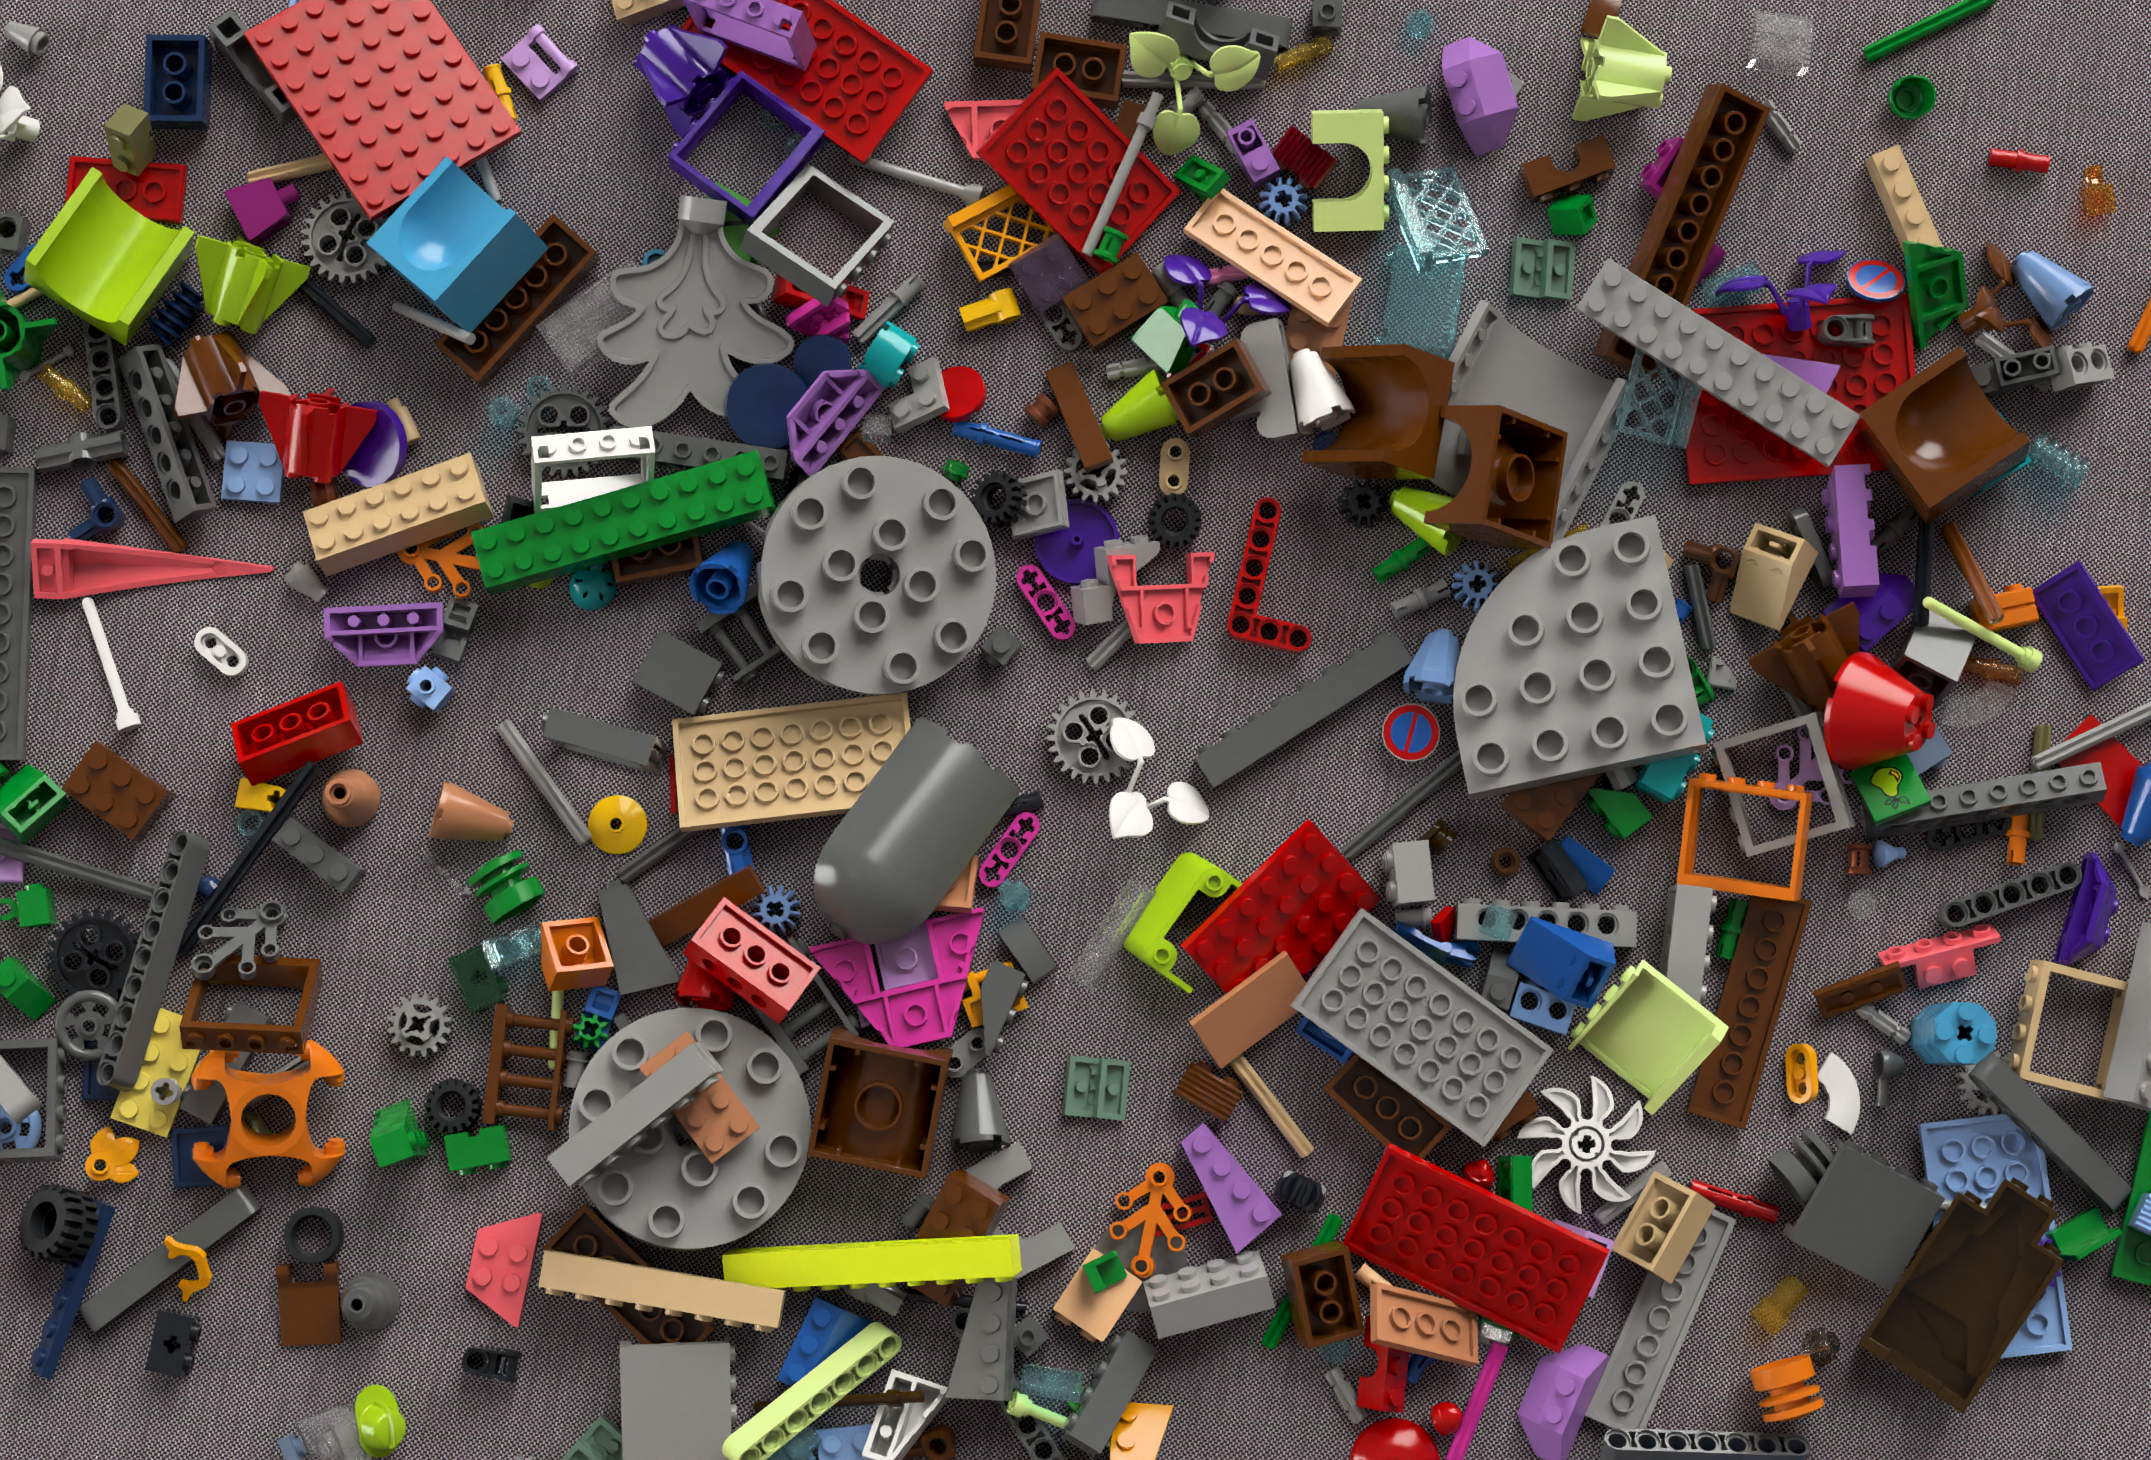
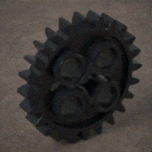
(109, 932)

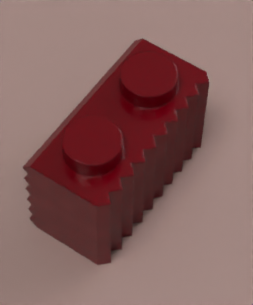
(1304, 158)

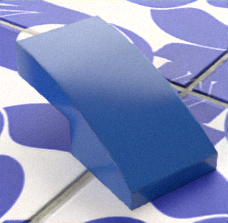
(605, 1004)

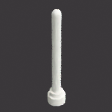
(126, 718)

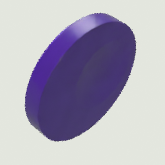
(381, 452)
(1070, 551)

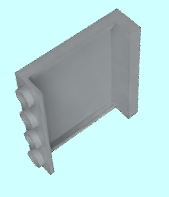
(676, 1399)

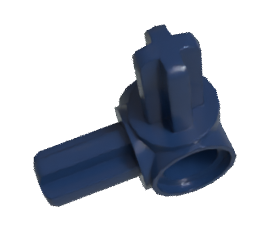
(100, 505)

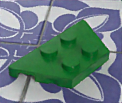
(1934, 287)

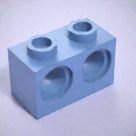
(1540, 1015)

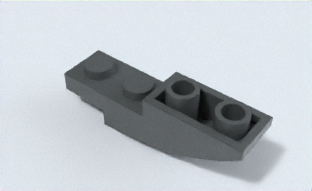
(2016, 371)

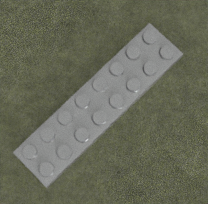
(1656, 1333)

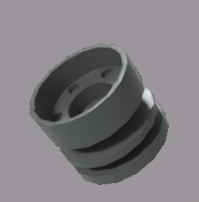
(1805, 1168)

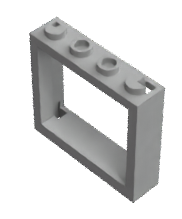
(1828, 769)

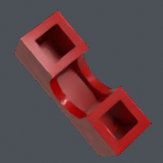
(1387, 1386)

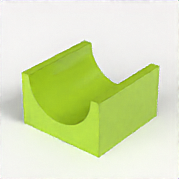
(106, 259)

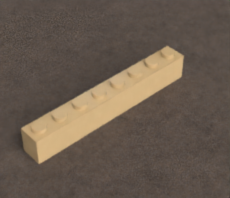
(662, 1289)

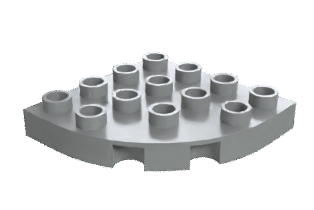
(1576, 666)

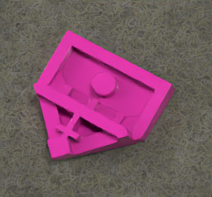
(818, 319)

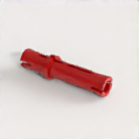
(1736, 1202)

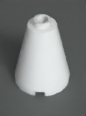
(1317, 394)

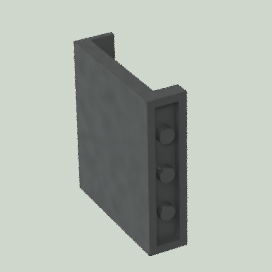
(1866, 1215)

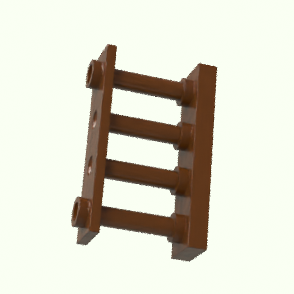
(500, 1078)

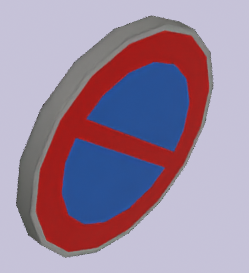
(1410, 732)

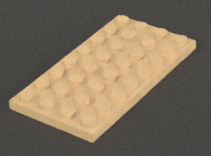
(783, 760)

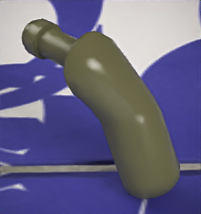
(257, 1123)

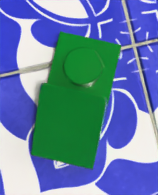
(1202, 178)

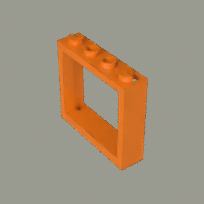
(1733, 885)

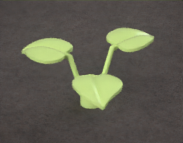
(1153, 52)

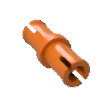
(2017, 841)

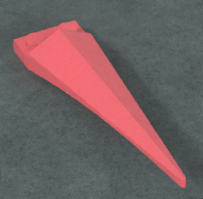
(86, 568)

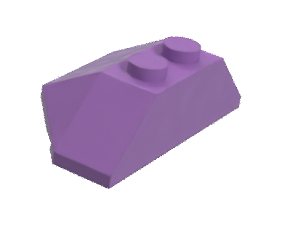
(1479, 93)
(828, 415)
(384, 632)
(1560, 1399)

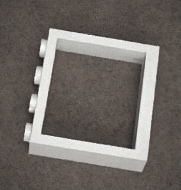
(589, 447)

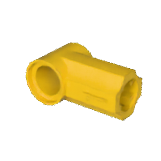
(998, 308)

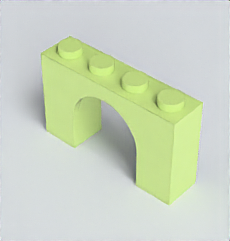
(1366, 208)

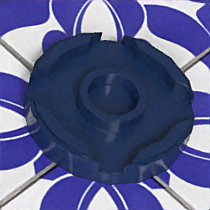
(818, 355)

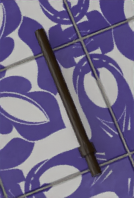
(891, 1398)

